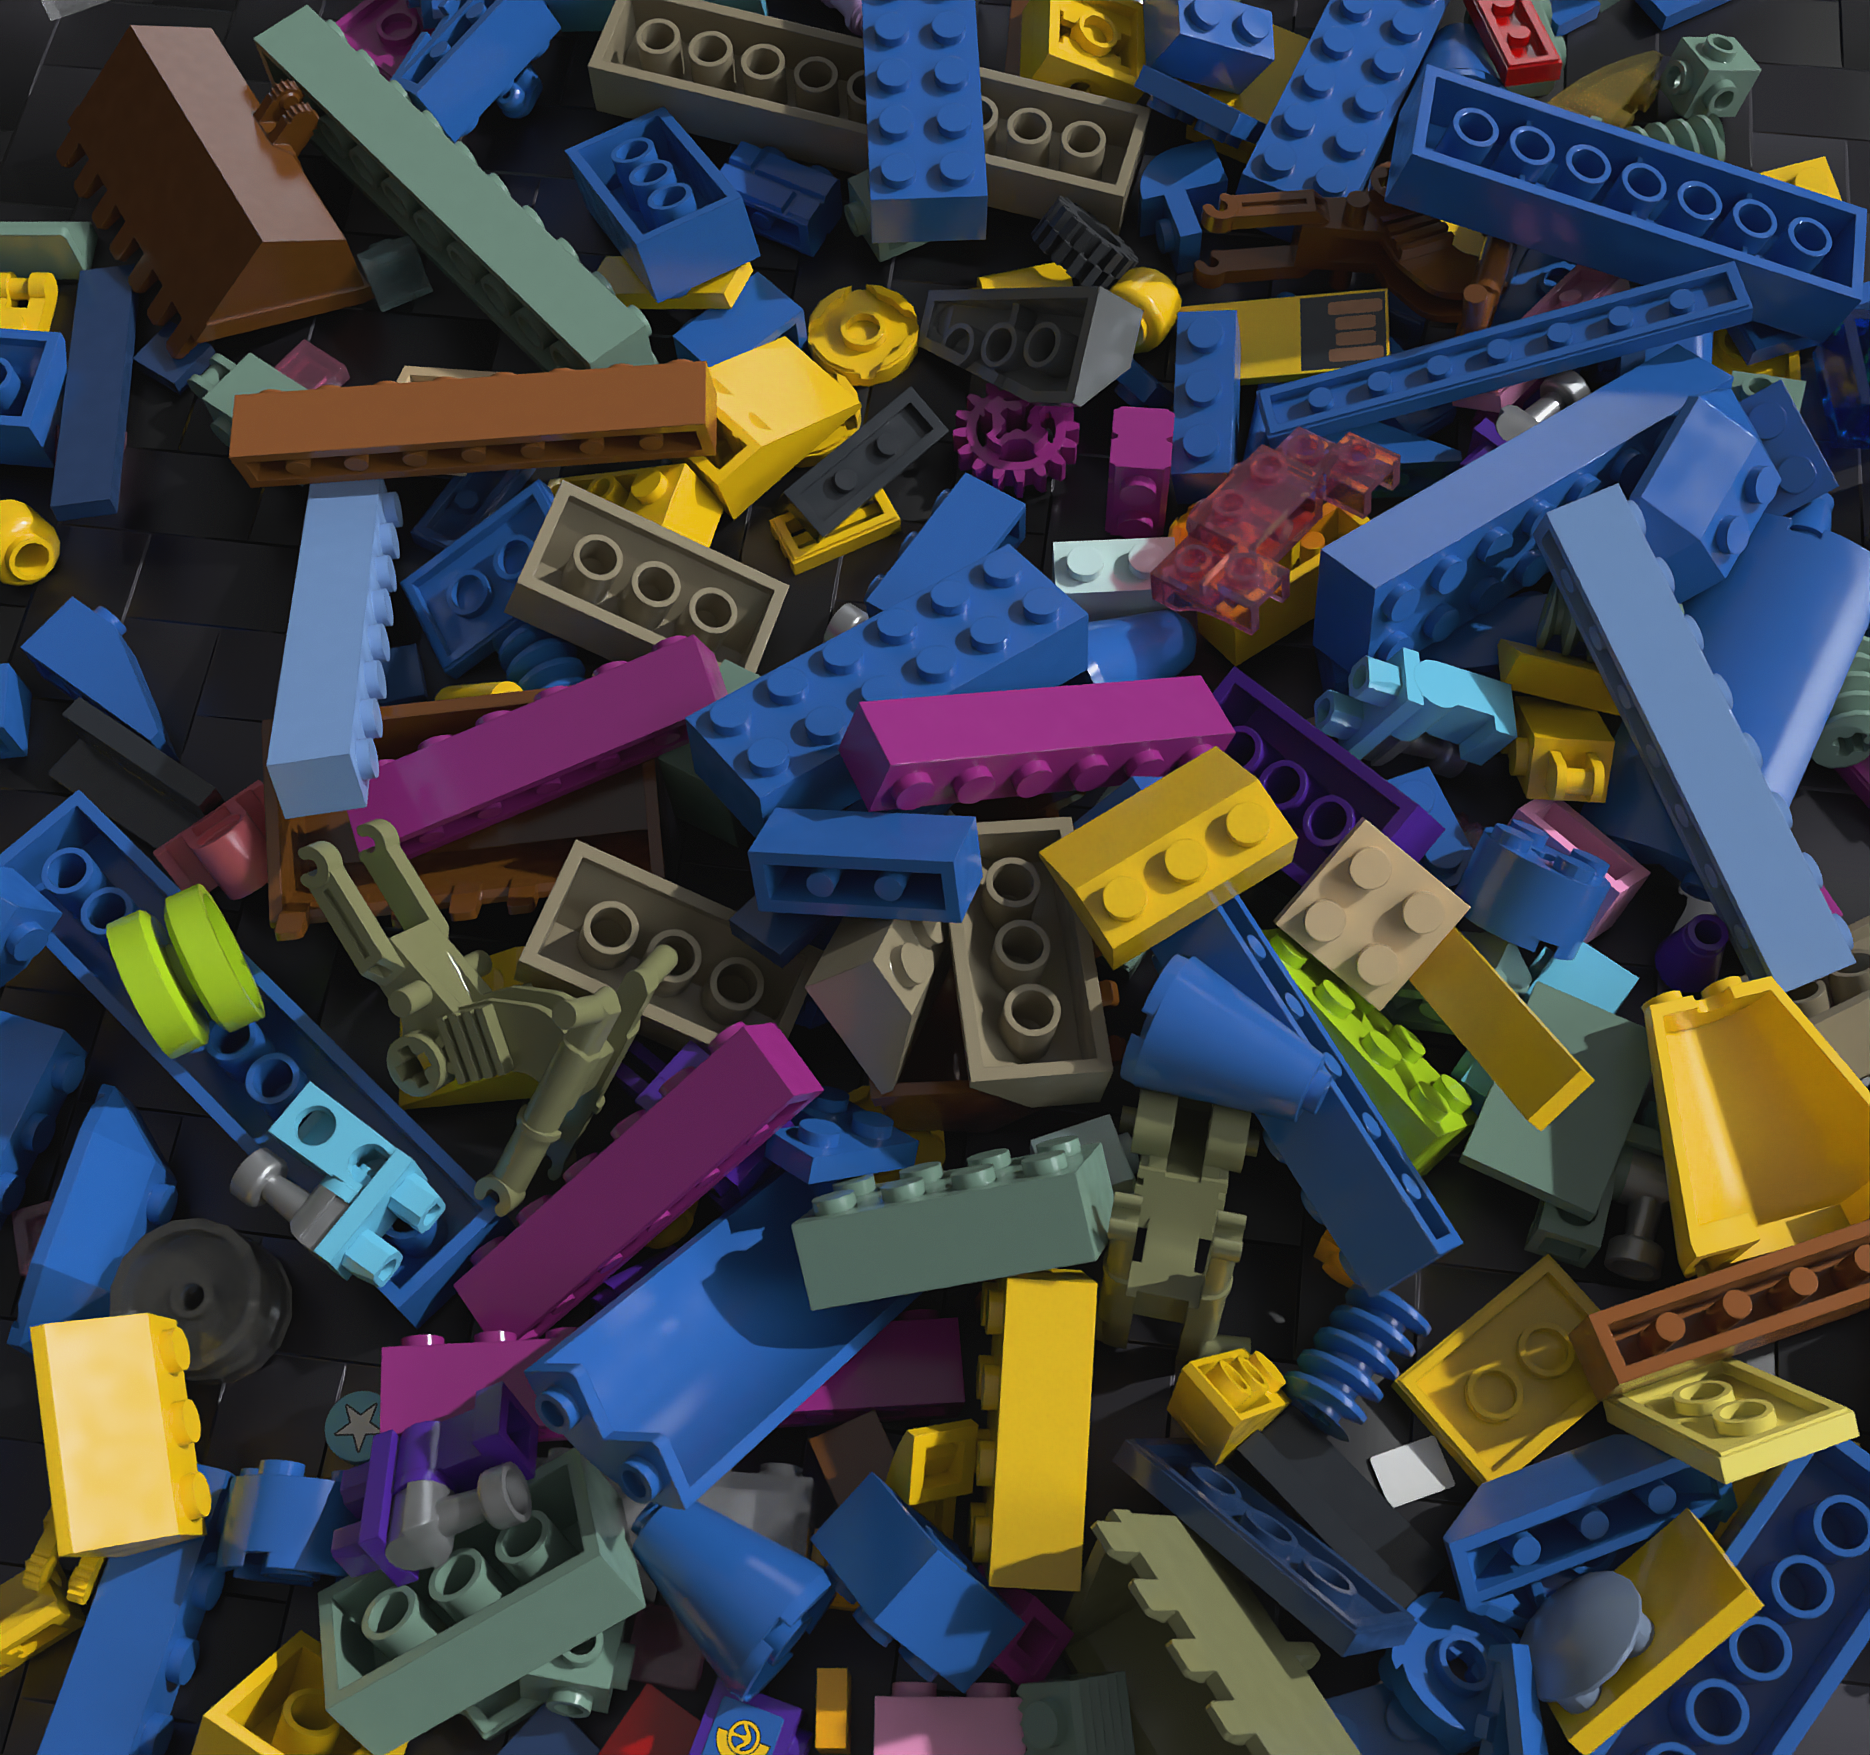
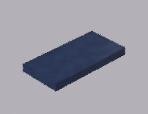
(1268, 1545)

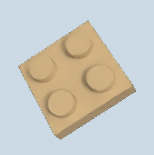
(1371, 914)

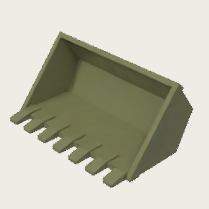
(1194, 1647)

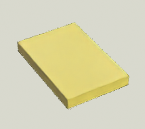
(1731, 1419)

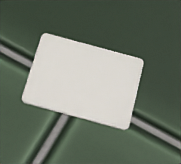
(1412, 1471)

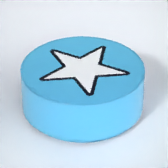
(352, 1426)

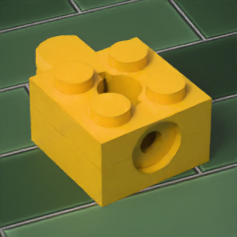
(1085, 45)

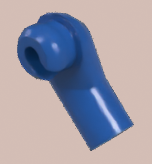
(523, 94)

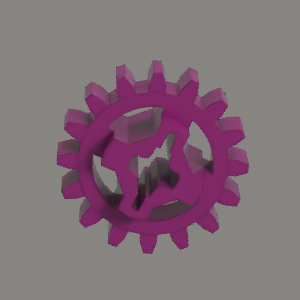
(1015, 440)

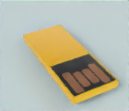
(1308, 333)

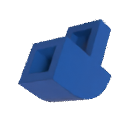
(1173, 199)

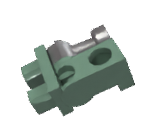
(1636, 1182)

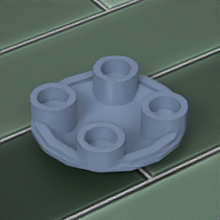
(1585, 1637)

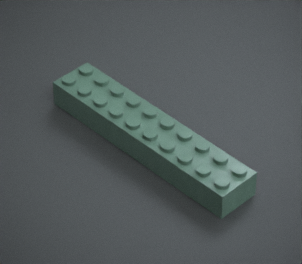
(451, 206)

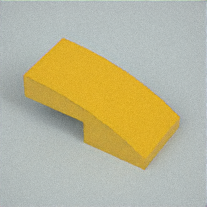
(935, 1468)

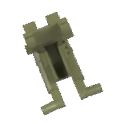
(476, 1031)
(1178, 1198)

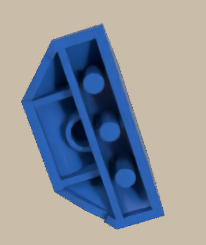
(1705, 491)
(105, 1203)
(1571, 1518)

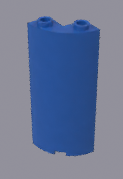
(1783, 644)
(703, 1353)

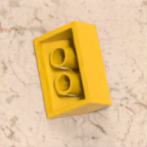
(1170, 854)
(119, 1435)

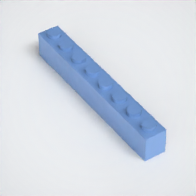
(335, 649)
(1692, 741)

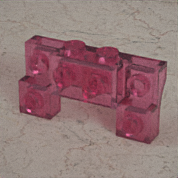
(1259, 516)

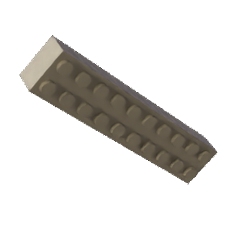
(804, 94)

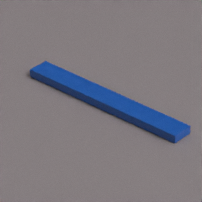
(1508, 354)

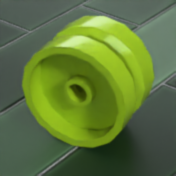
(184, 971)

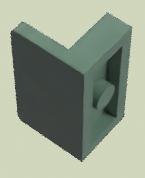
(47, 247)

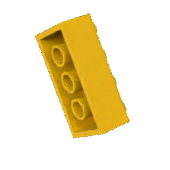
(1036, 1429)

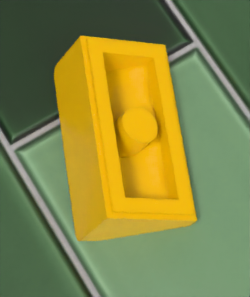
(1553, 676)

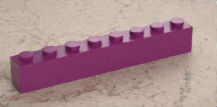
(901, 1373)

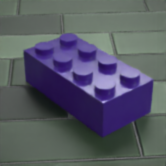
(1315, 779)

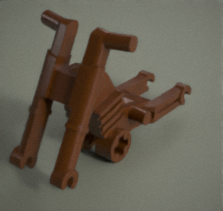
(1362, 235)

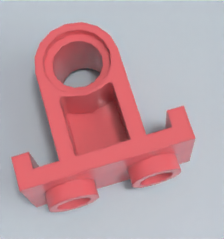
(222, 847)

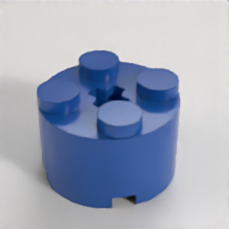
(1531, 890)
(282, 1525)

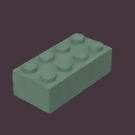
(956, 1223)
(484, 1617)

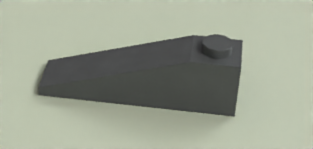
(1035, 341)

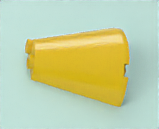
(1754, 1124)

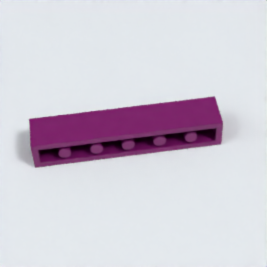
(1028, 740)
(542, 748)
(639, 1182)

